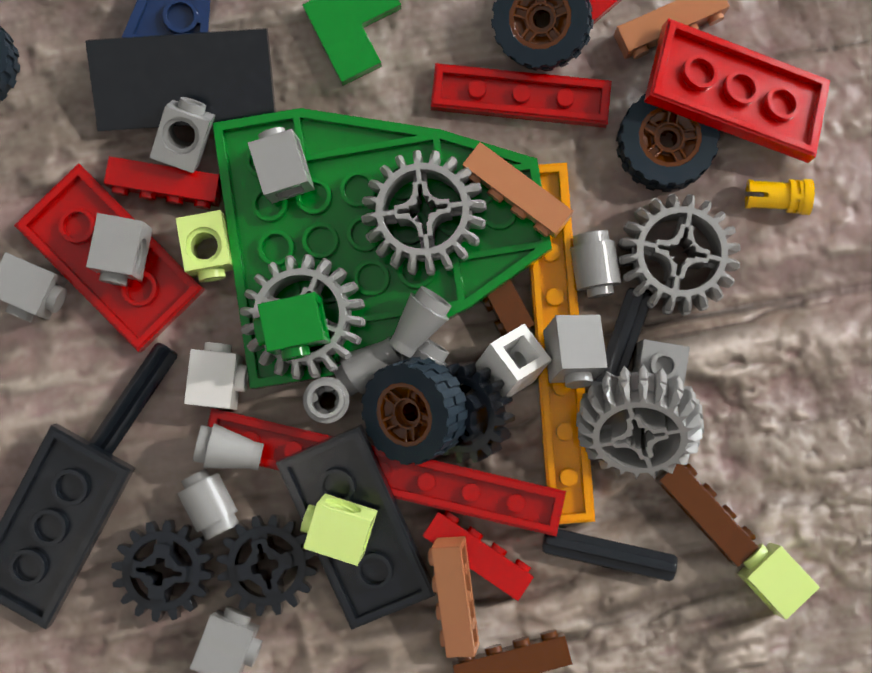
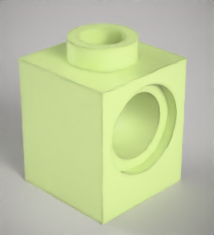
(192, 232)
(338, 528)
(777, 579)

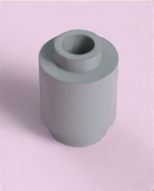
(595, 263)
(208, 503)

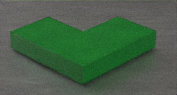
(342, 33)

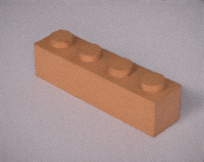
(643, 32)
(518, 191)
(455, 597)

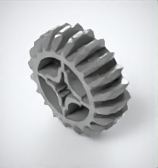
(445, 211)
(697, 256)
(319, 278)
(640, 422)

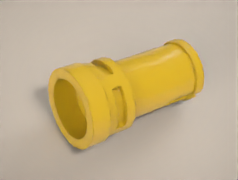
(793, 196)

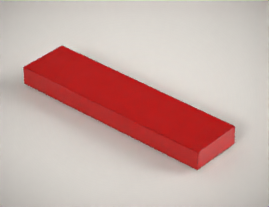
(521, 95)

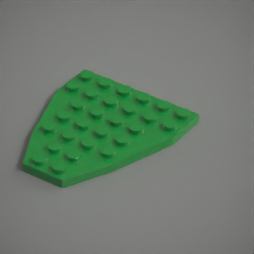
(327, 222)

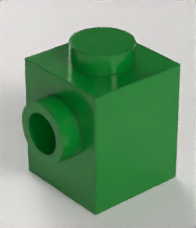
(292, 326)

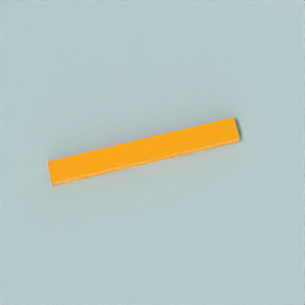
(551, 295)

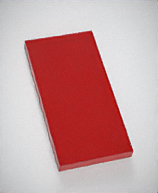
(737, 91)
(63, 232)

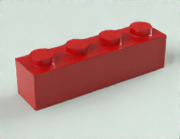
(163, 181)
(483, 559)

